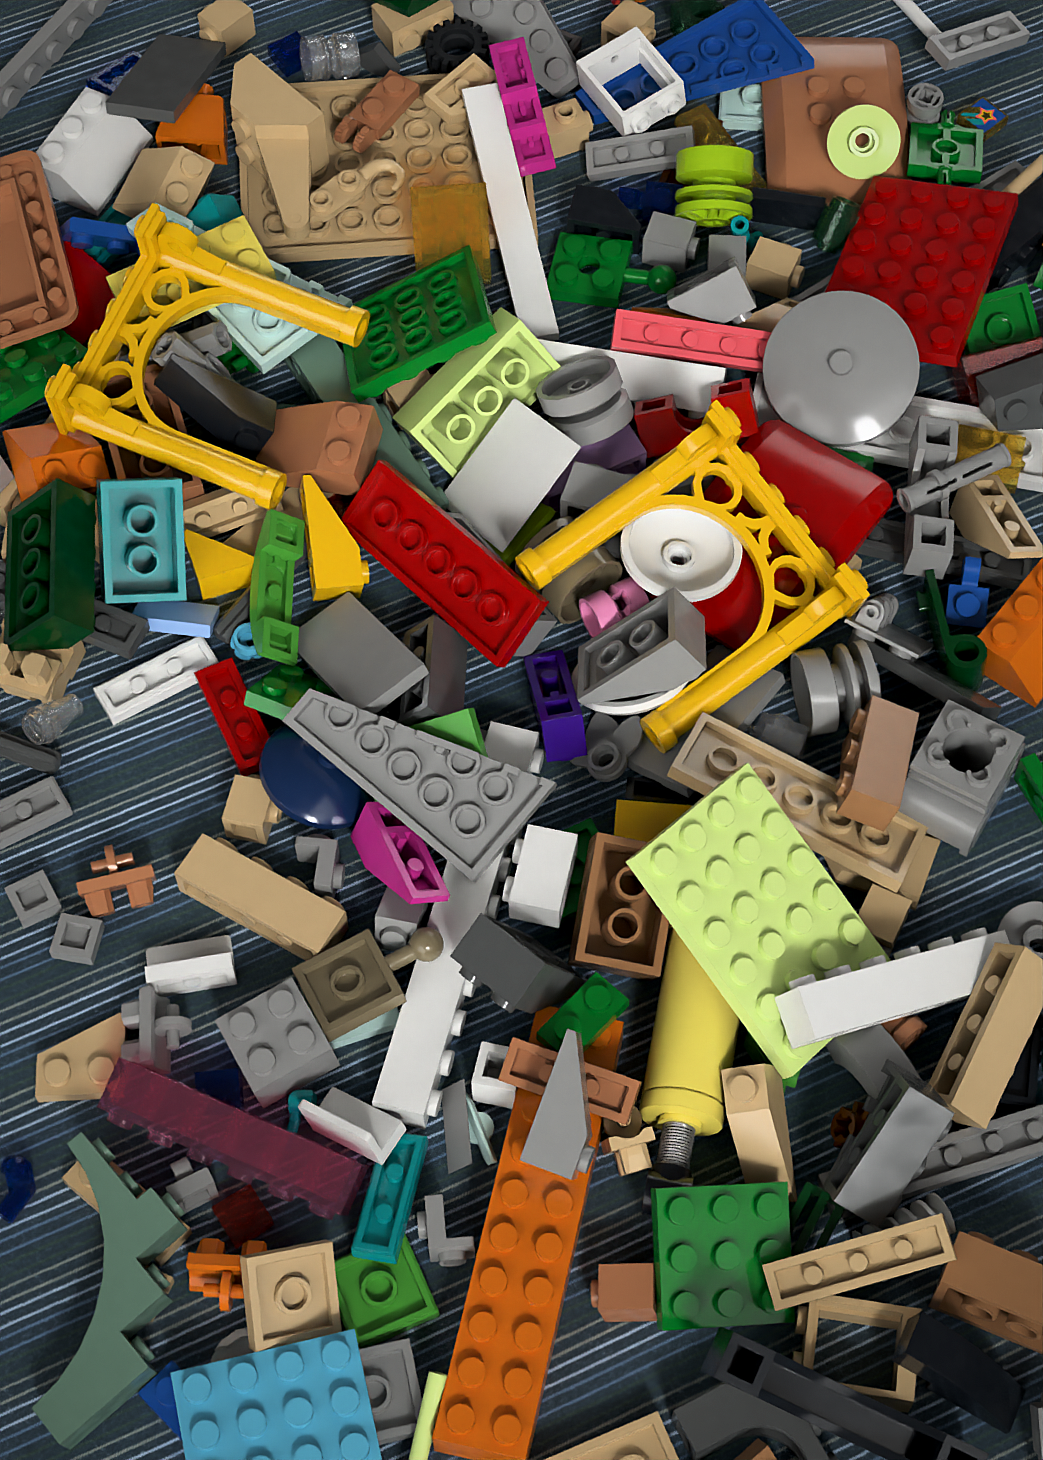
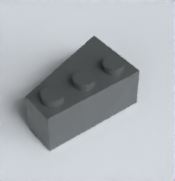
(444, 687)

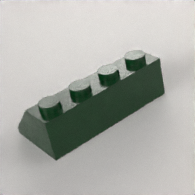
(50, 569)

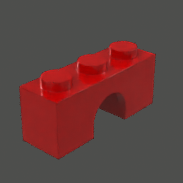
(664, 427)

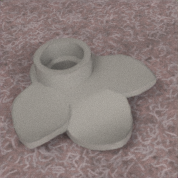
(607, 742)

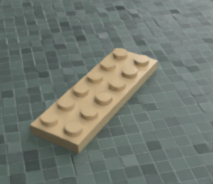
(804, 796)

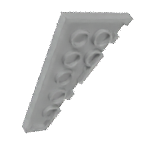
(547, 49)

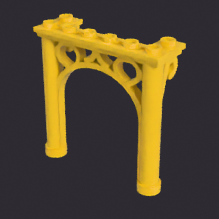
(172, 256)
(839, 590)

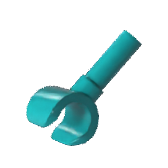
(293, 1102)

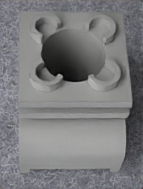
(956, 802)

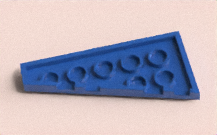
(716, 55)

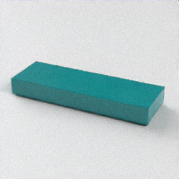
(390, 1201)

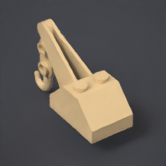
(288, 143)

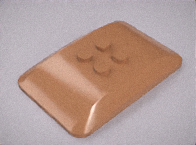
(805, 104)
(34, 265)

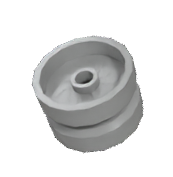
(586, 399)

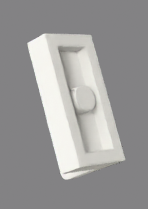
(191, 966)
(354, 1124)

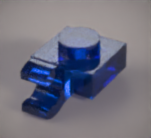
(657, 198)

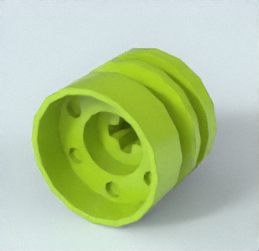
(714, 184)

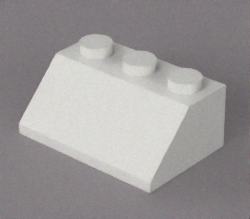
(91, 152)

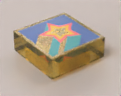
(984, 116)

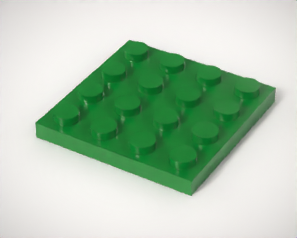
(420, 323)

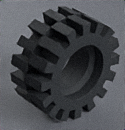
(454, 37)

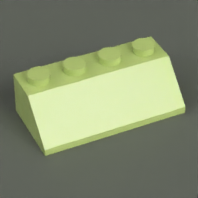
(474, 390)

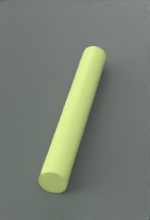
(427, 1416)

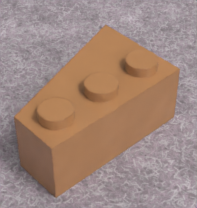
(875, 762)

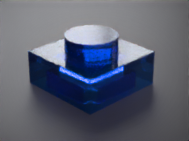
(286, 54)
(222, 1084)

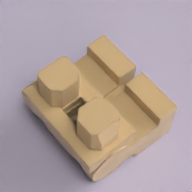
(38, 672)

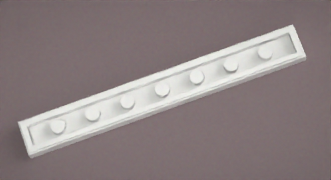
(509, 211)

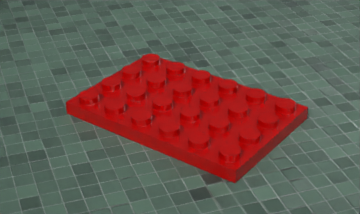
(927, 257)

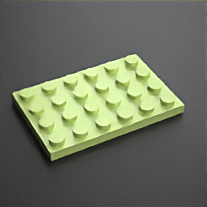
(752, 906)

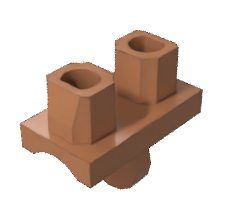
(98, 890)

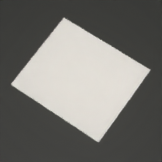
(510, 474)

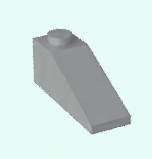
(563, 1121)

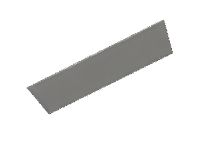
(456, 1126)

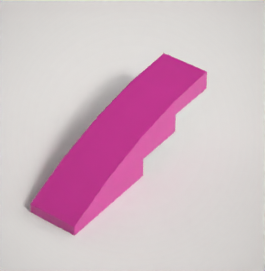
(522, 106)

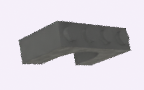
(732, 1414)

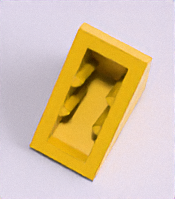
(217, 566)

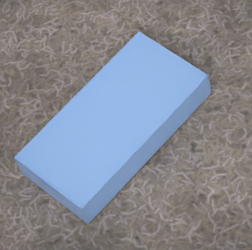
(179, 617)

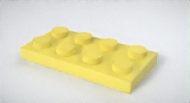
(229, 241)

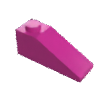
(397, 856)

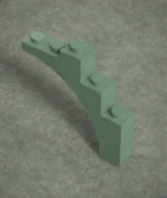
(109, 1363)

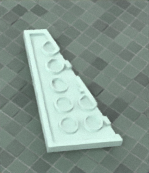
(257, 334)

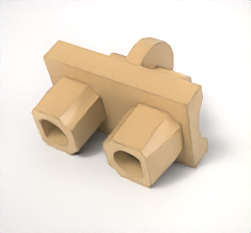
(628, 1143)

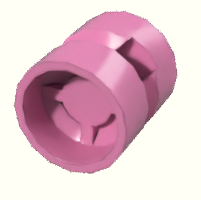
(605, 609)

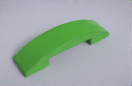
(272, 587)

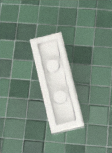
(154, 679)

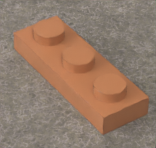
(608, 1092)

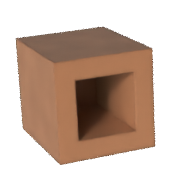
(625, 1292)

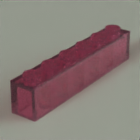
(233, 1137)

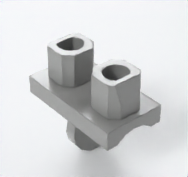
(158, 1029)

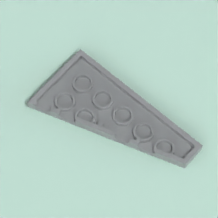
(438, 789)

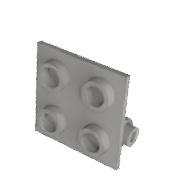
(875, 622)

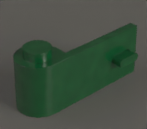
(960, 655)

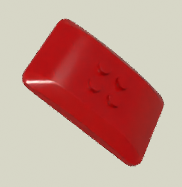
(821, 487)

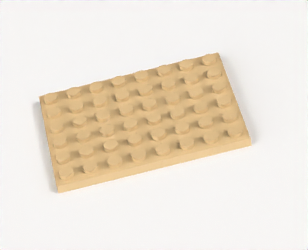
(382, 218)

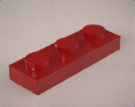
(237, 723)

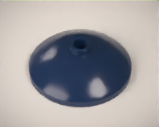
(308, 784)

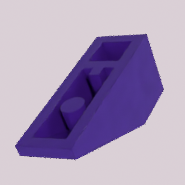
(555, 706)

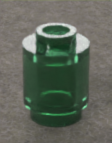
(835, 224)

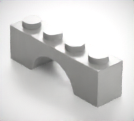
(928, 527)

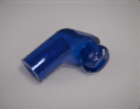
(20, 1186)

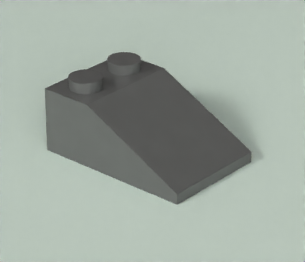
(514, 967)

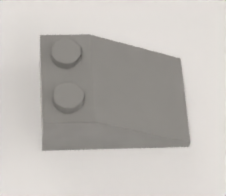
(644, 652)

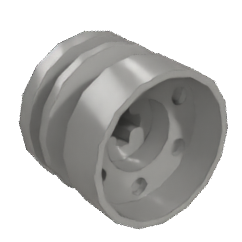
(829, 689)

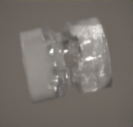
(326, 57)

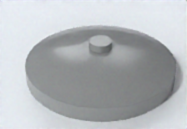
(841, 368)

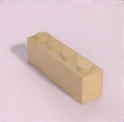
(260, 898)
(990, 1034)

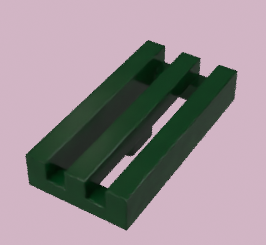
(824, 1198)

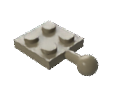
(357, 982)

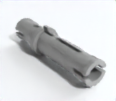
(939, 484)

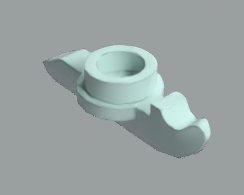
(481, 1130)

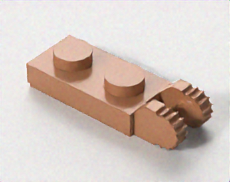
(377, 111)

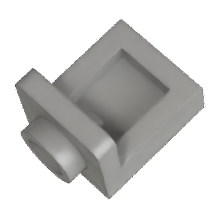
(326, 853)
(432, 1227)

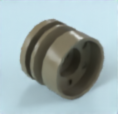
(585, 577)

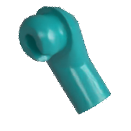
(740, 227)

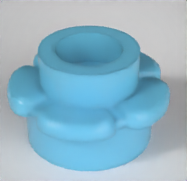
(239, 641)

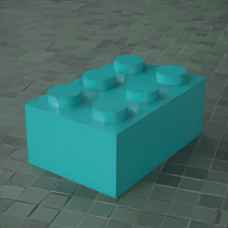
(141, 540)

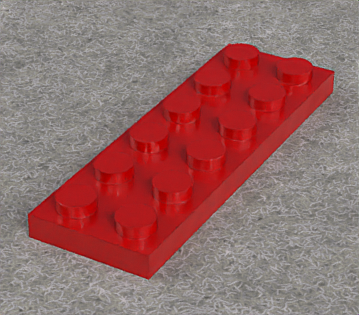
(443, 564)

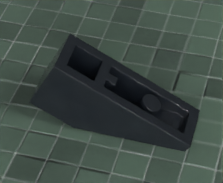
(219, 405)

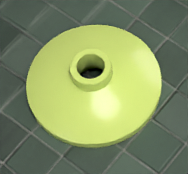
(876, 154)

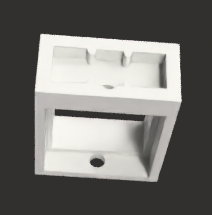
(628, 52)

